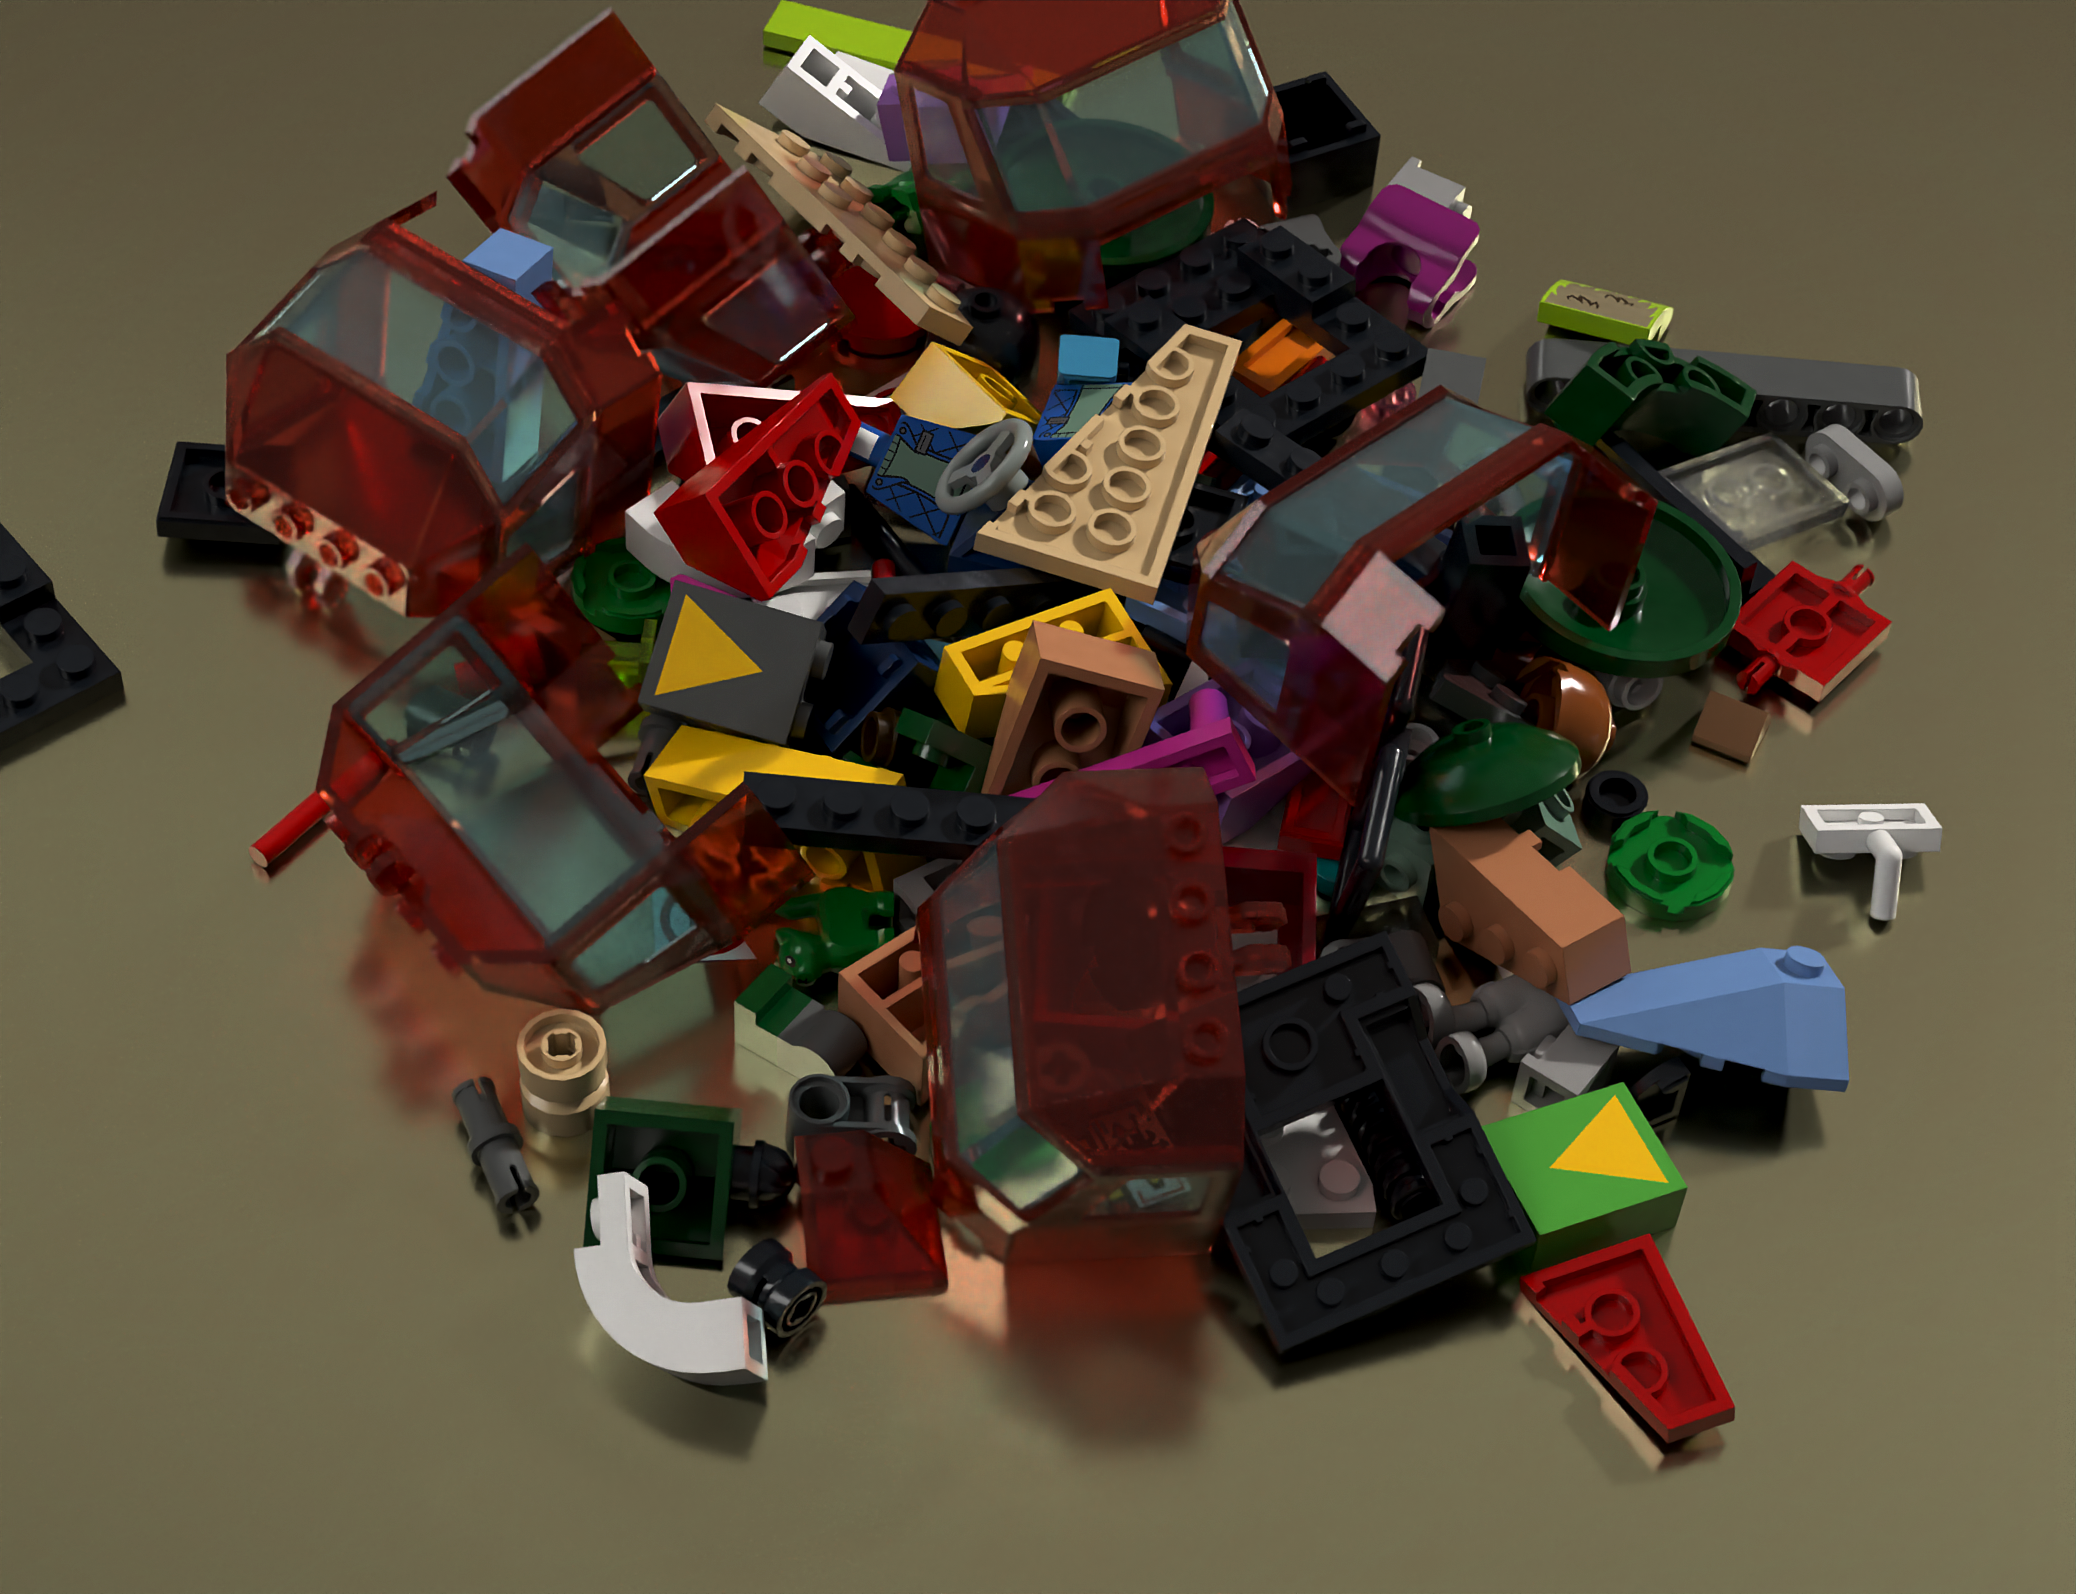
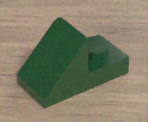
(959, 757)

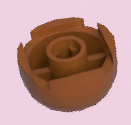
(1571, 704)

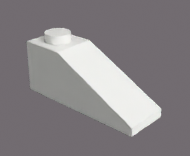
(829, 104)

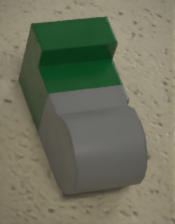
(794, 1028)

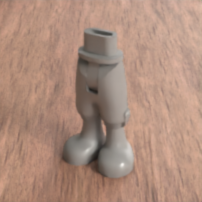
(1509, 1007)

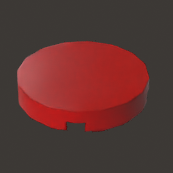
(881, 324)

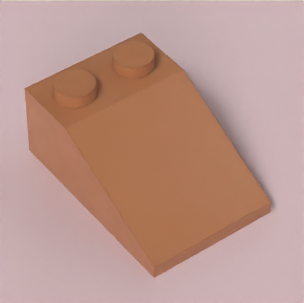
(1071, 707)

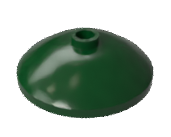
(1485, 773)

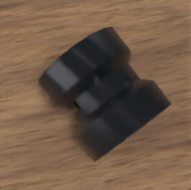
(778, 1287)

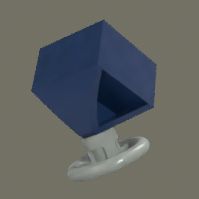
(994, 482)

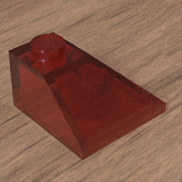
(867, 1215)

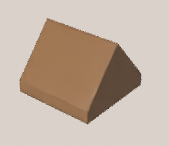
(1731, 726)

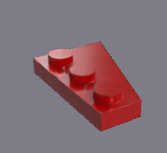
(1636, 1333)

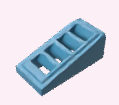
(1087, 360)

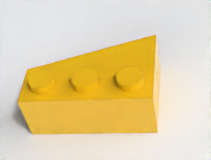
(978, 669)

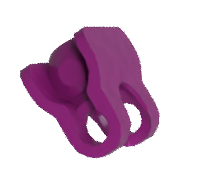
(1418, 242)

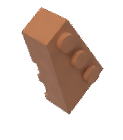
(1525, 912)
(887, 1004)

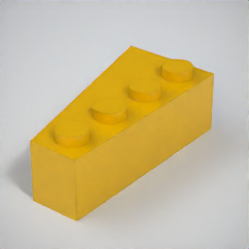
(706, 765)

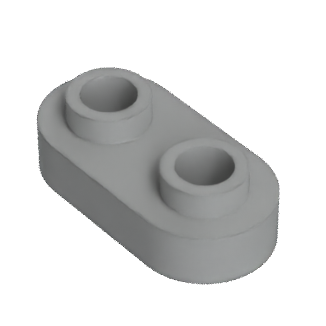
(1855, 472)

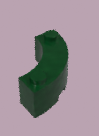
(1654, 394)

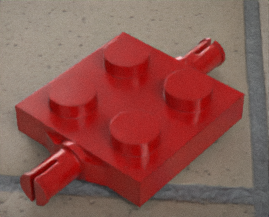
(1807, 630)

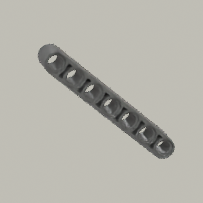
(1791, 394)

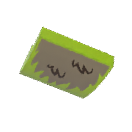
(1603, 313)

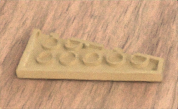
(832, 199)
(1123, 481)

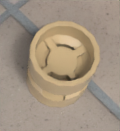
(562, 1071)

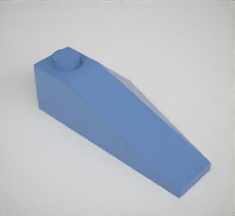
(1741, 1007)

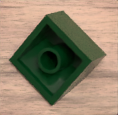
(682, 1158)

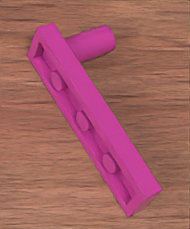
(1209, 744)

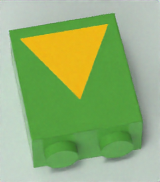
(1587, 1174)

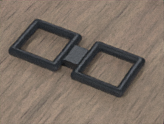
(1372, 818)

